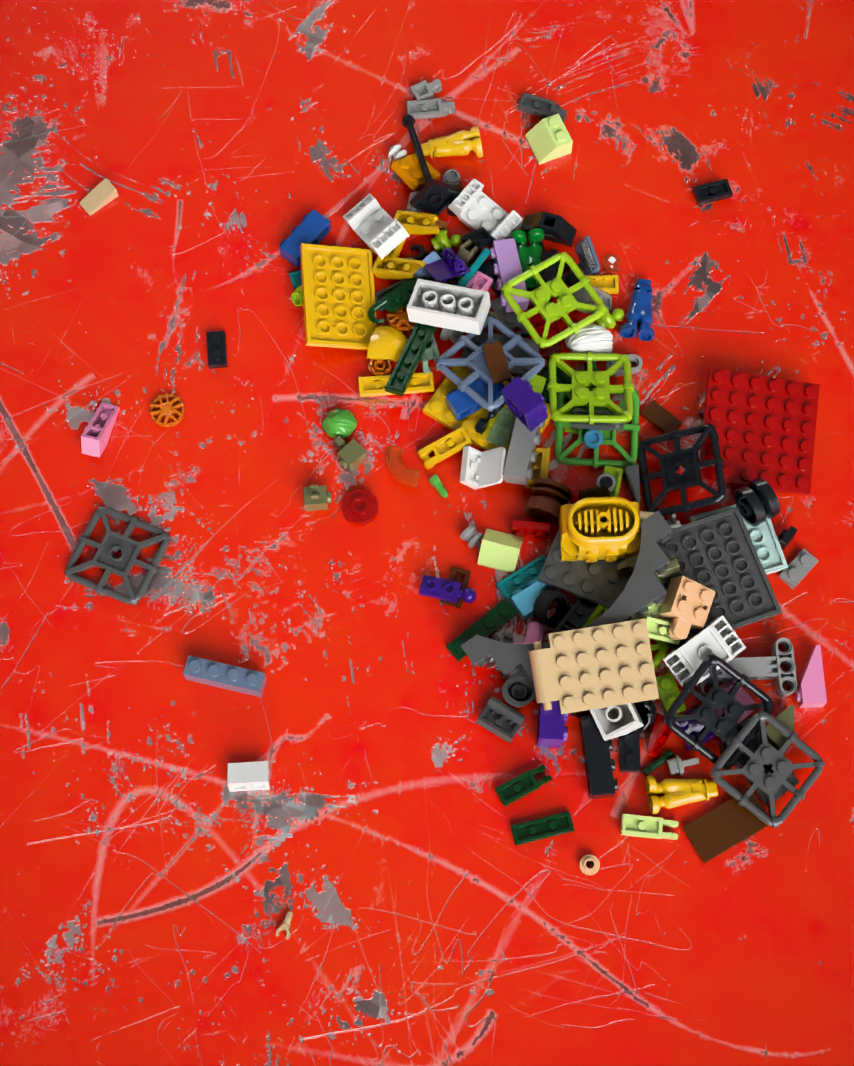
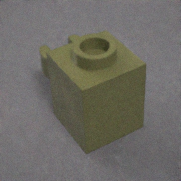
(350, 454)
(316, 498)

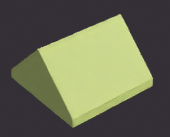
(500, 550)

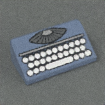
(587, 253)

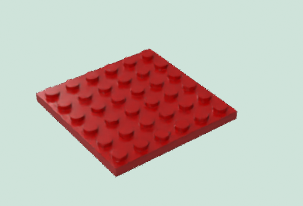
(762, 429)

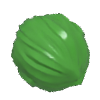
(339, 423)

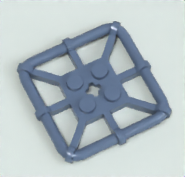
(477, 363)

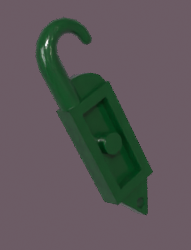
(394, 299)

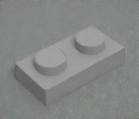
(798, 569)

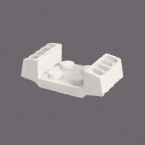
(479, 211)
(375, 226)
(715, 639)

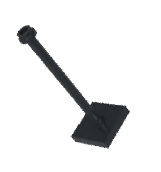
(435, 194)

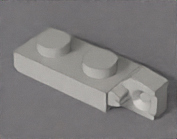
(430, 108)

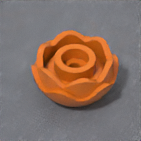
(376, 371)

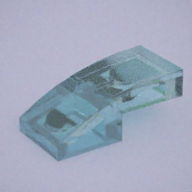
(502, 428)

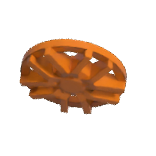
(401, 318)
(167, 410)

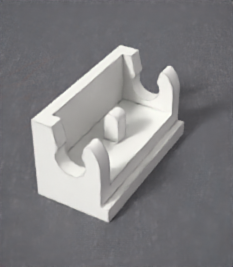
(248, 776)

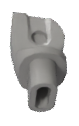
(677, 766)

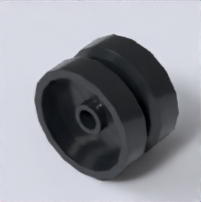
(756, 501)

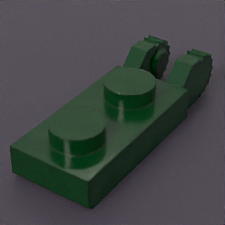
(521, 786)

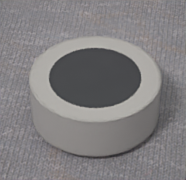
(606, 478)

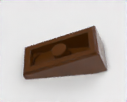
(496, 362)

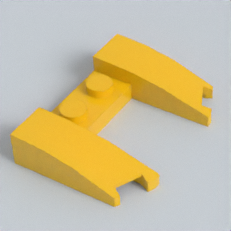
(399, 268)

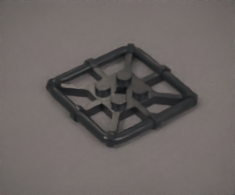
(689, 478)
(705, 711)

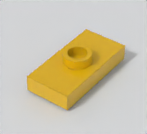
(606, 283)

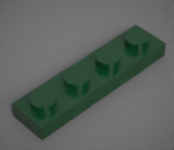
(485, 627)

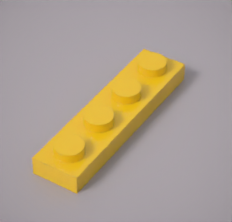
(376, 385)

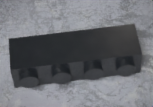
(597, 760)

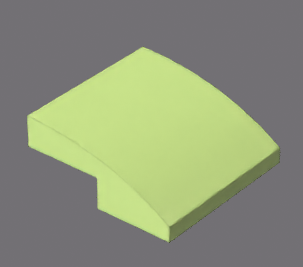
(658, 625)

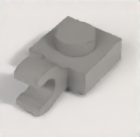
(424, 90)

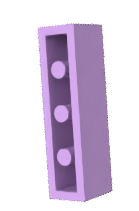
(507, 267)

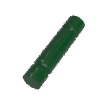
(657, 763)

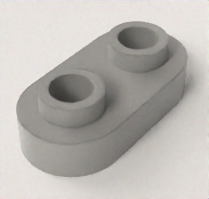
(634, 359)

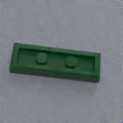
(542, 828)

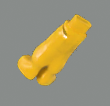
(455, 144)
(678, 792)

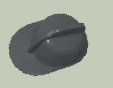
(519, 689)

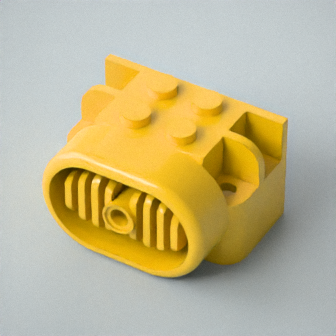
(599, 529)

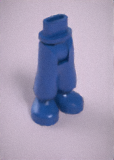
(639, 311)

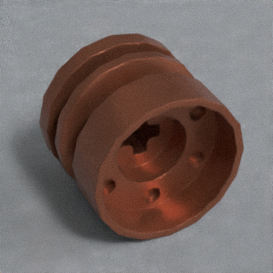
(546, 501)

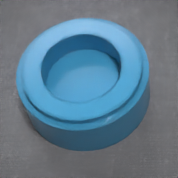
(593, 439)

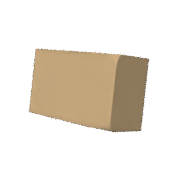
(99, 197)

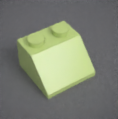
(549, 139)

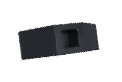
(554, 226)

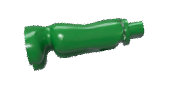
(529, 255)

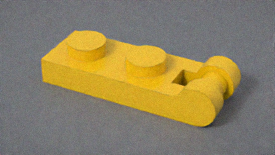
(444, 447)

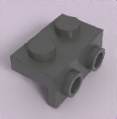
(500, 719)

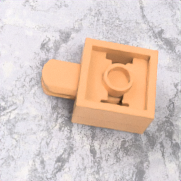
(686, 605)

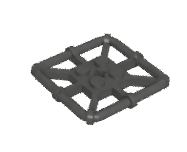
(121, 566)
(754, 769)

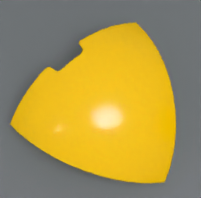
(386, 344)

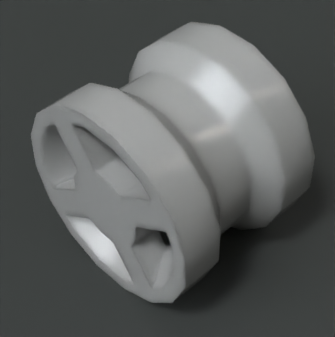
(471, 536)

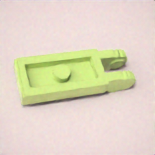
(647, 827)

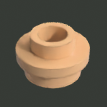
(589, 871)

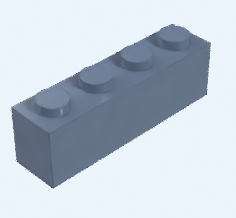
(225, 676)

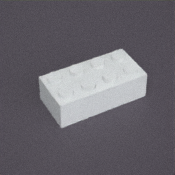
(448, 306)

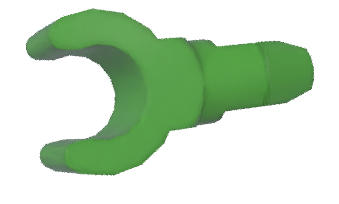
(437, 484)

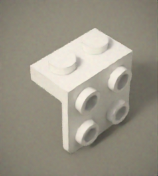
(482, 468)

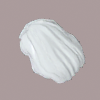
(590, 338)

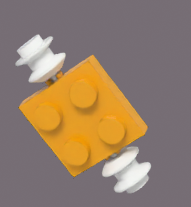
(409, 168)

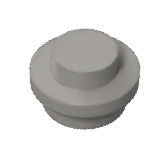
(451, 177)

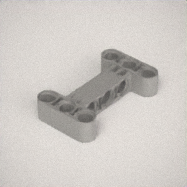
(763, 668)

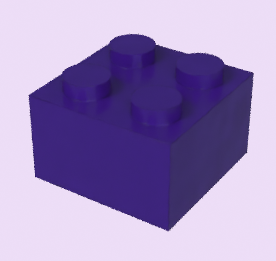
(525, 403)
(551, 726)

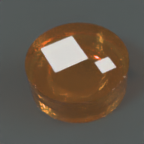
(611, 263)

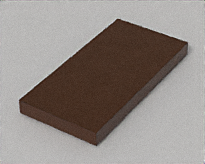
(723, 828)

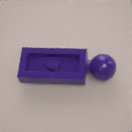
(445, 590)

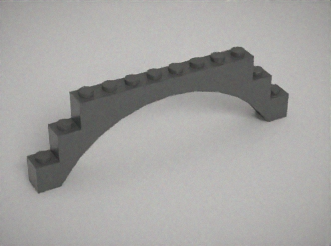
(639, 593)

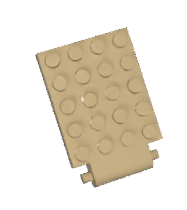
(595, 667)

